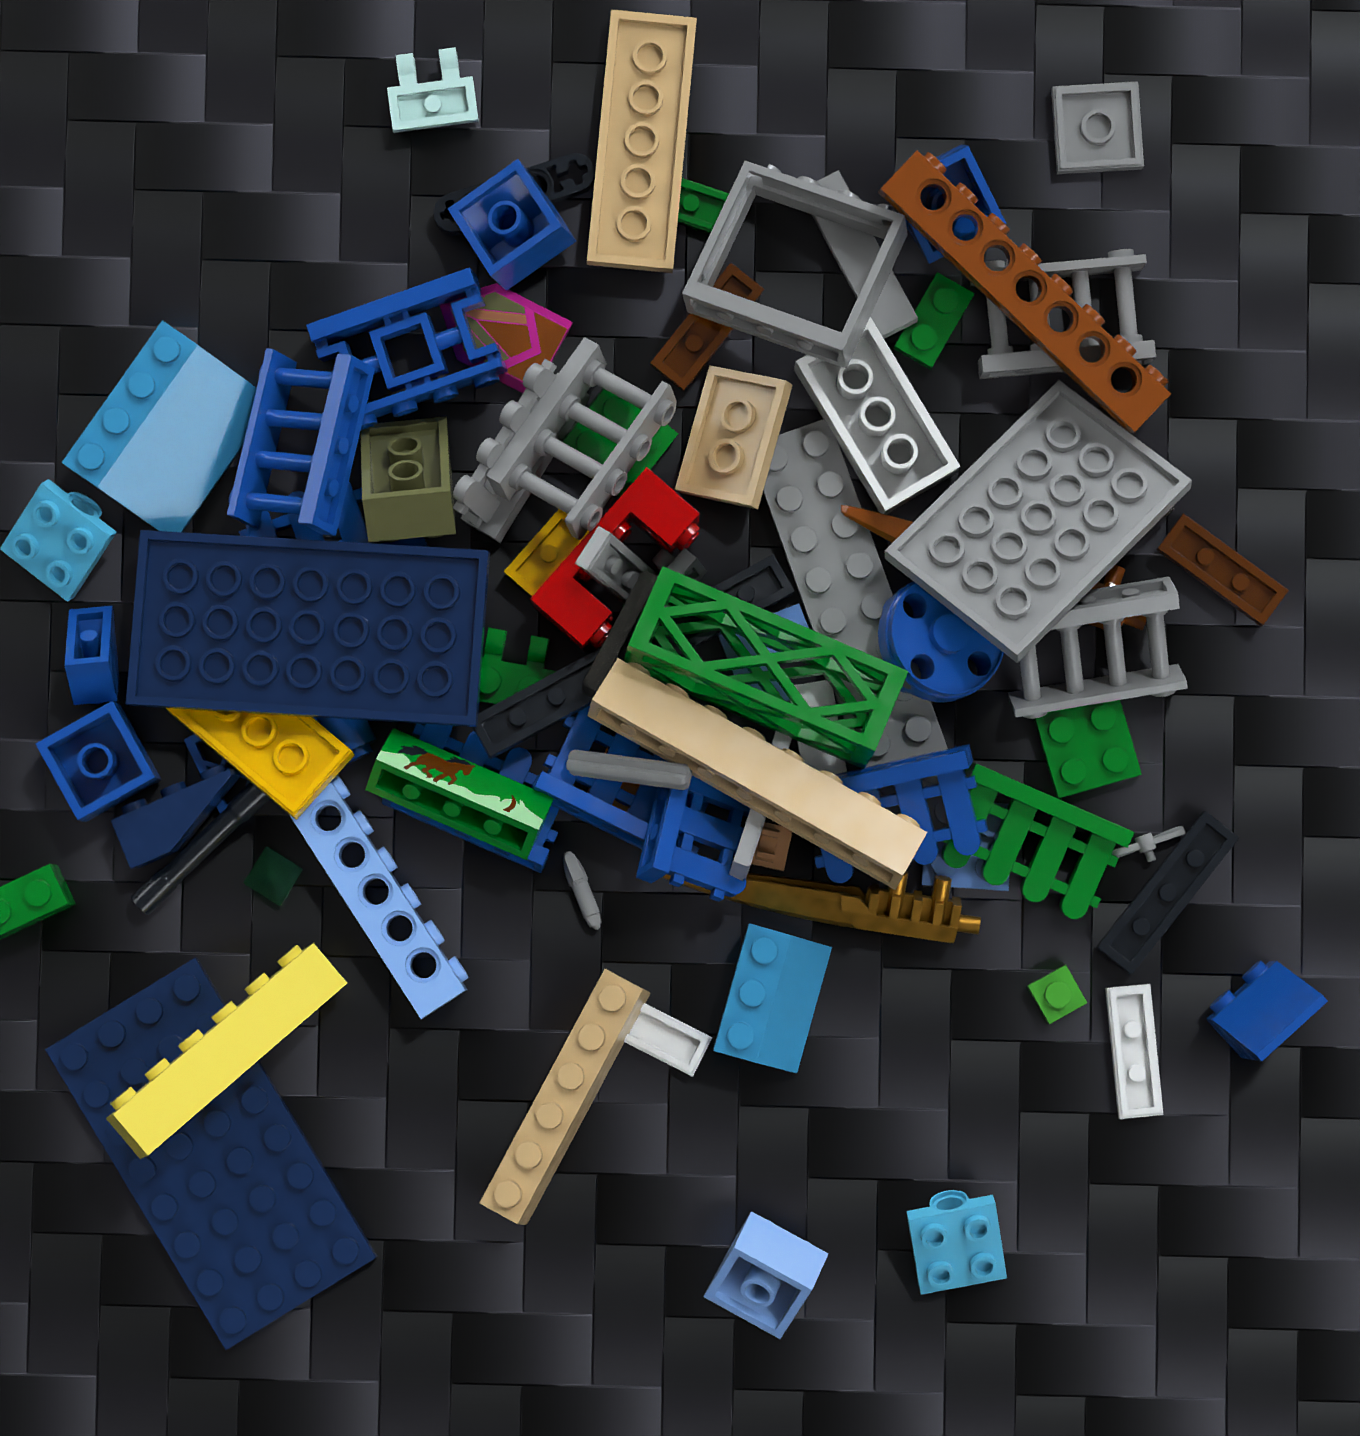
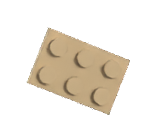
(733, 437)

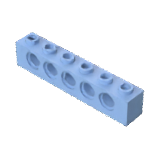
(423, 993)

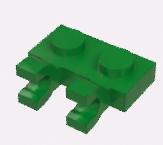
(504, 678)

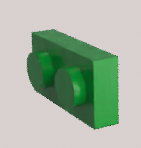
(937, 318)

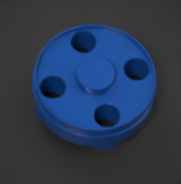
(937, 644)

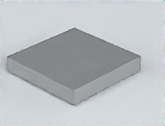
(1097, 127)

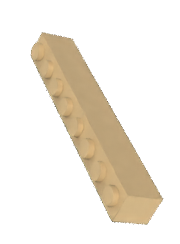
(757, 772)

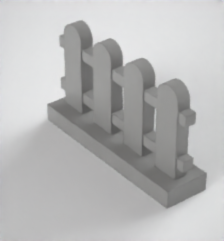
(474, 494)

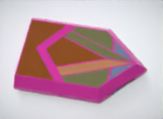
(517, 325)

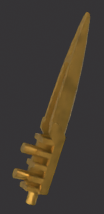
(848, 906)

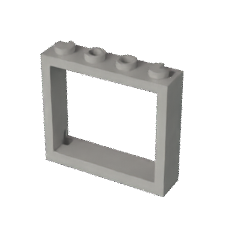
(769, 323)

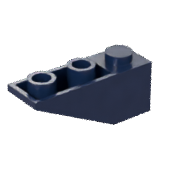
(168, 824)

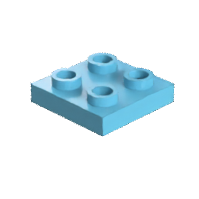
(59, 538)
(956, 1242)

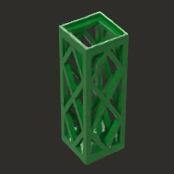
(792, 644)

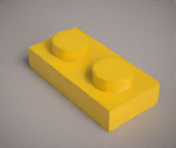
(543, 554)

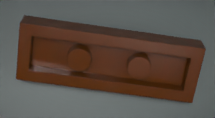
(700, 338)
(1222, 570)

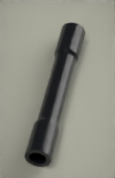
(166, 880)

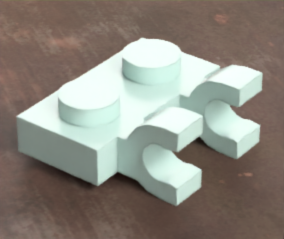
(431, 103)

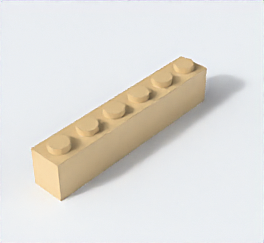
(564, 1098)

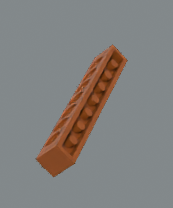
(1148, 384)

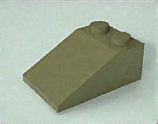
(407, 480)

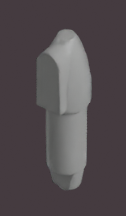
(578, 881)

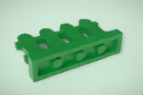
(1054, 841)

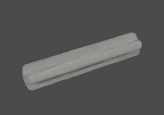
(629, 769)

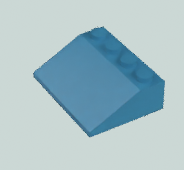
(165, 431)

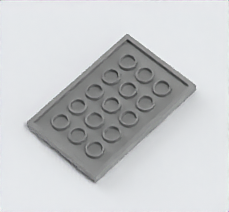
(1037, 520)

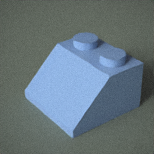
(766, 1275)

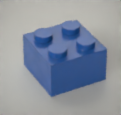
(98, 761)

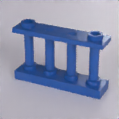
(334, 450)

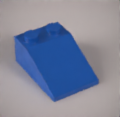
(1264, 1010)

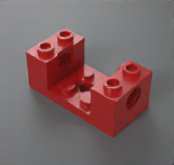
(654, 510)

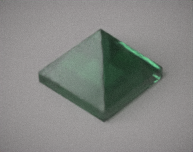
(273, 876)

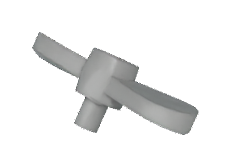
(1148, 842)

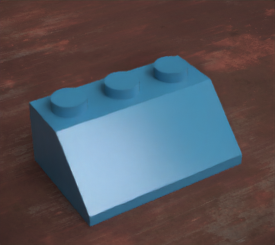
(772, 998)

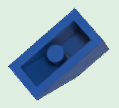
(92, 655)

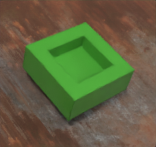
(1057, 994)

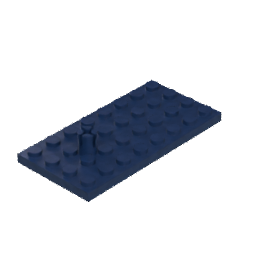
(308, 628)
(232, 1187)

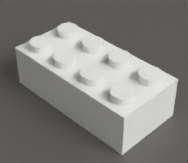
(879, 422)

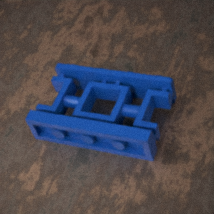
(396, 314)

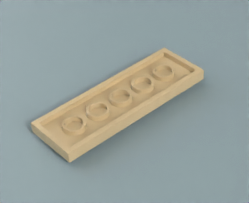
(641, 141)

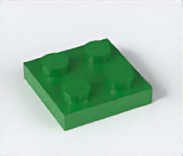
(600, 448)
(1087, 747)

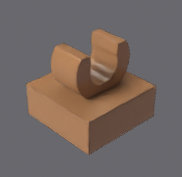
(772, 847)

